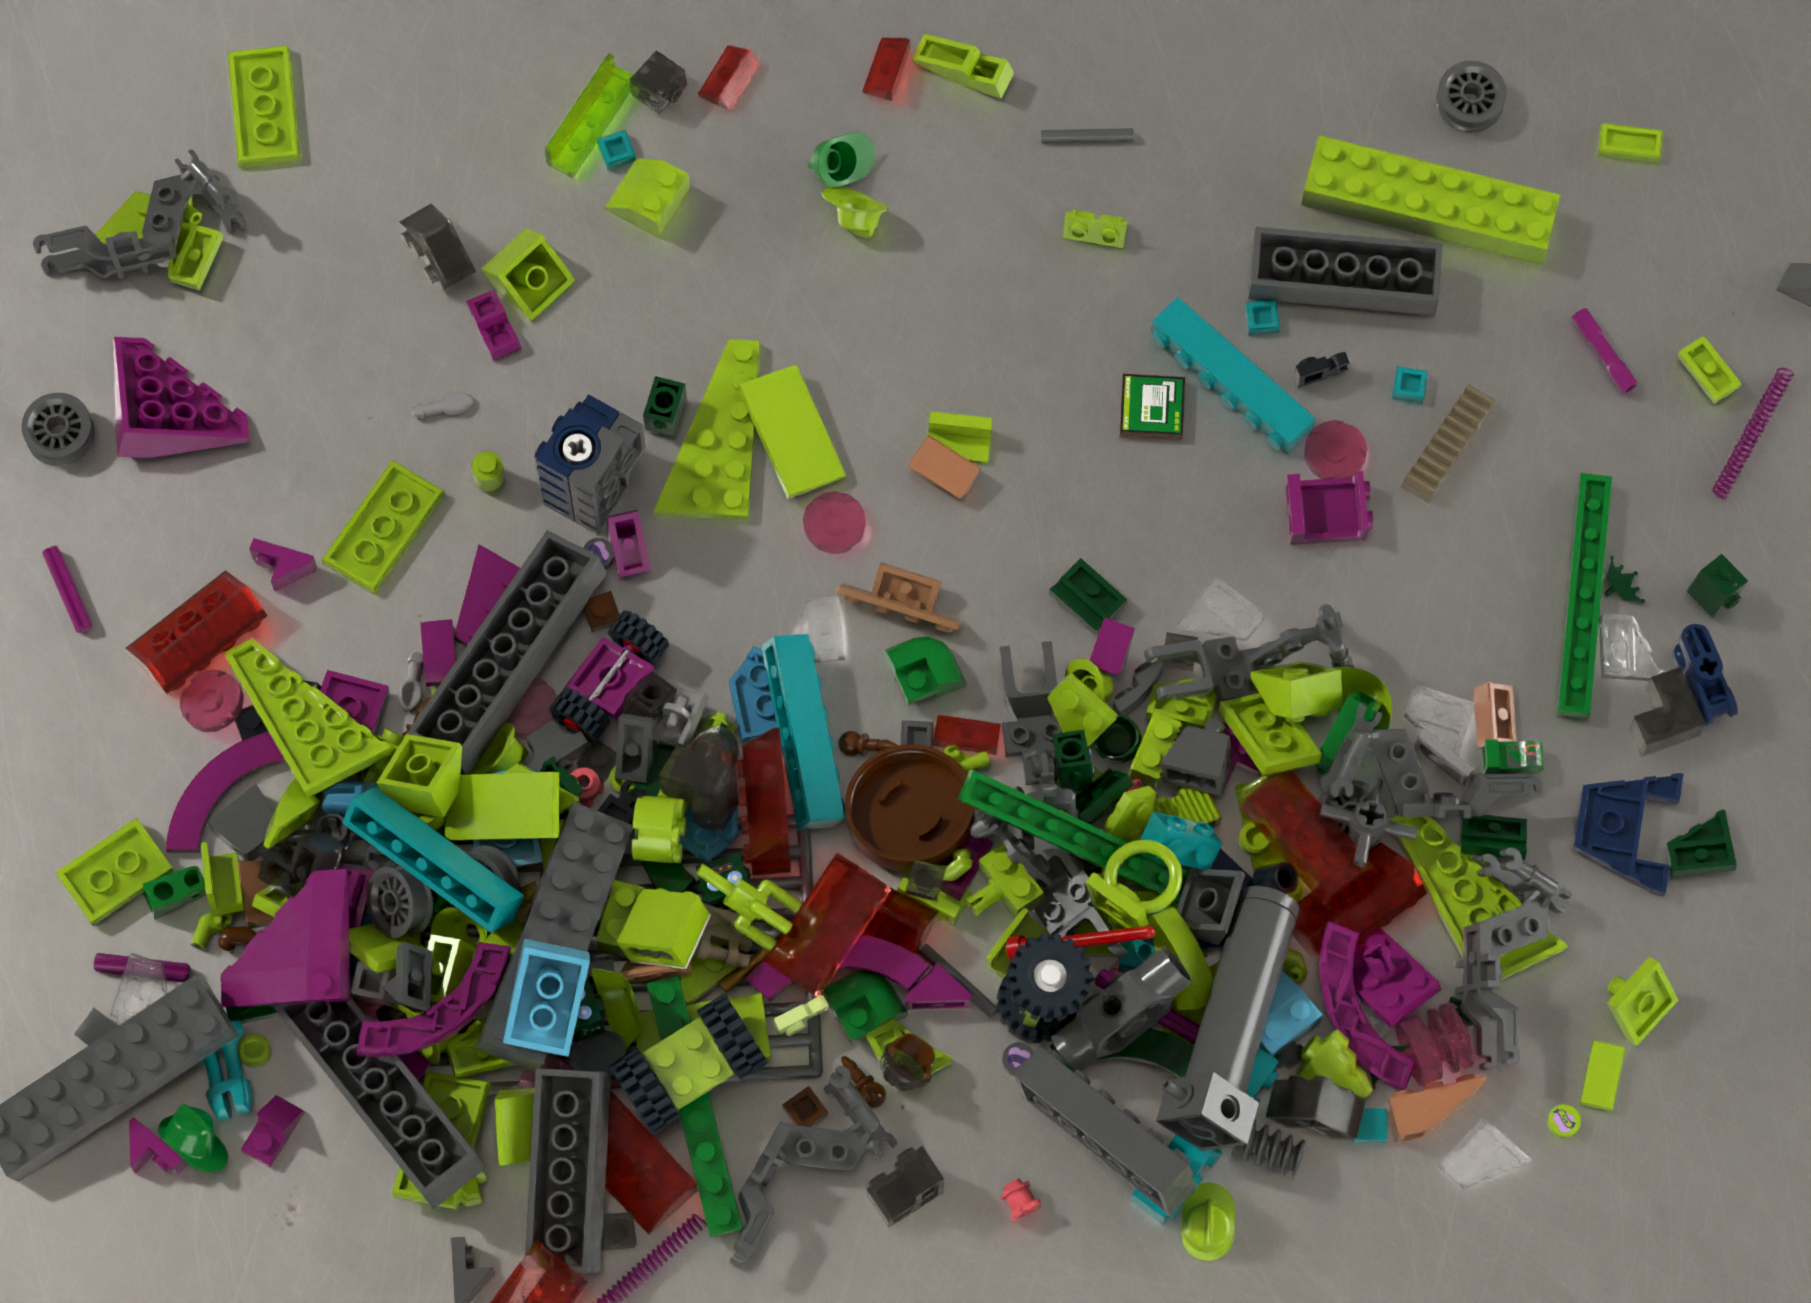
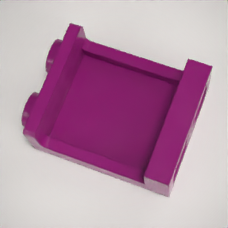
(1328, 509)

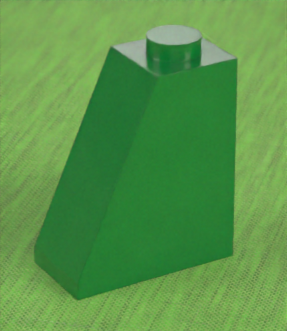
(1343, 722)

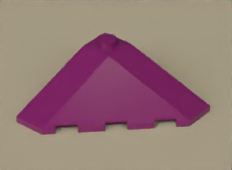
(163, 409)
(300, 952)

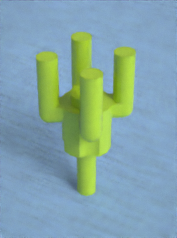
(752, 904)

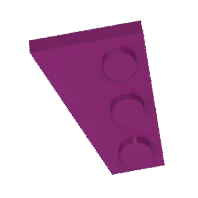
(486, 584)

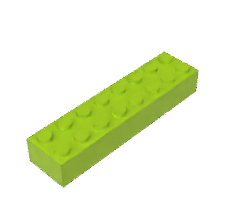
(1430, 199)

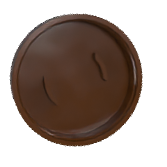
(907, 807)

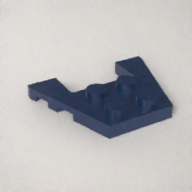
(1611, 826)

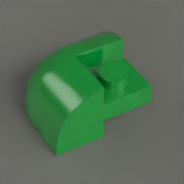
(924, 668)
(863, 1003)

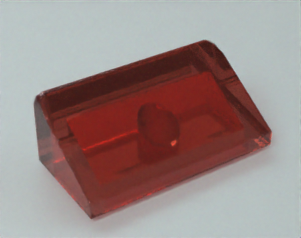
(887, 67)
(729, 77)
(967, 734)

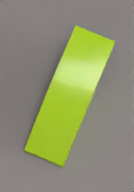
(964, 65)
(291, 814)
(1176, 936)

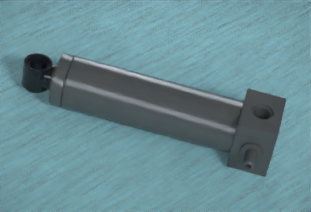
(1211, 1100)

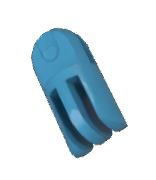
(339, 796)

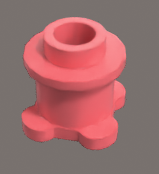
(594, 788)
(1020, 1199)

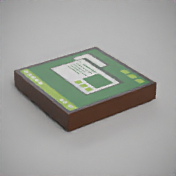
(1152, 406)

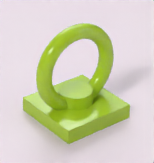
(1122, 903)

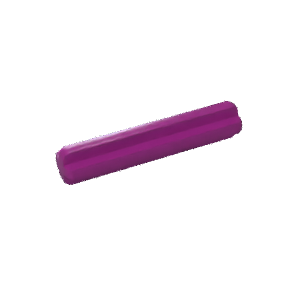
(67, 589)
(116, 965)

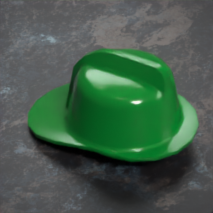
(843, 159)
(193, 1139)

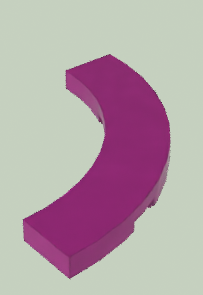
(214, 782)
(867, 953)
(1346, 1012)
(446, 1016)

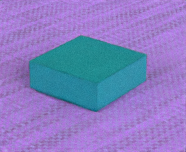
(616, 149)
(1262, 317)
(1410, 384)
(1373, 1126)

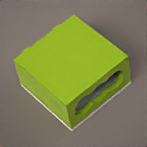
(664, 928)

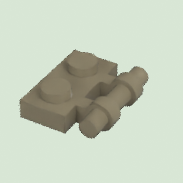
(721, 931)

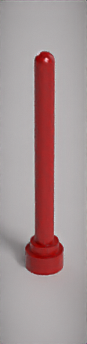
(1090, 939)

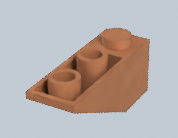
(1423, 1111)

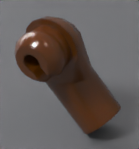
(235, 936)

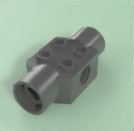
(1122, 1010)

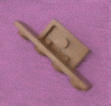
(905, 593)

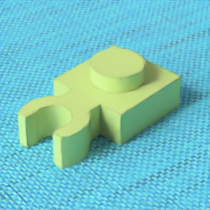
(793, 1020)

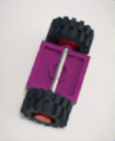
(608, 676)

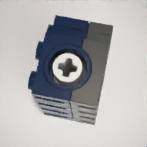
(588, 462)

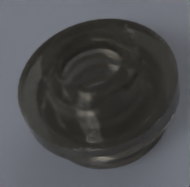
(1289, 1055)

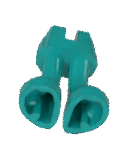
(218, 1087)

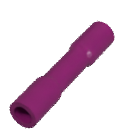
(1593, 334)

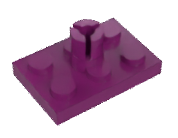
(1390, 978)

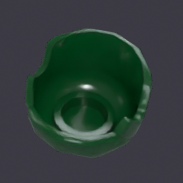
(1119, 741)

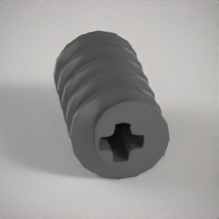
(1273, 1150)

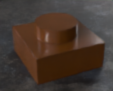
(601, 611)
(805, 1108)

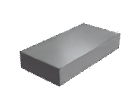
(1444, 757)

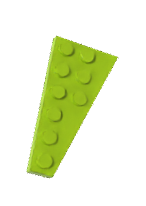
(717, 455)
(307, 726)
(1464, 896)

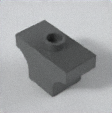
(551, 742)

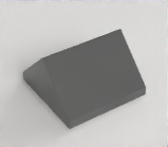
(1210, 902)

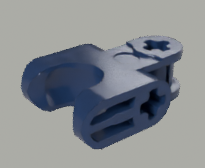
(1703, 672)

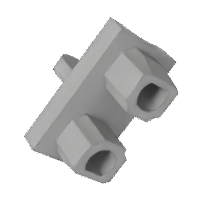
(682, 718)

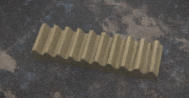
(1448, 443)

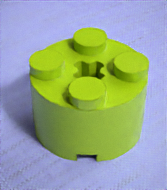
(658, 829)

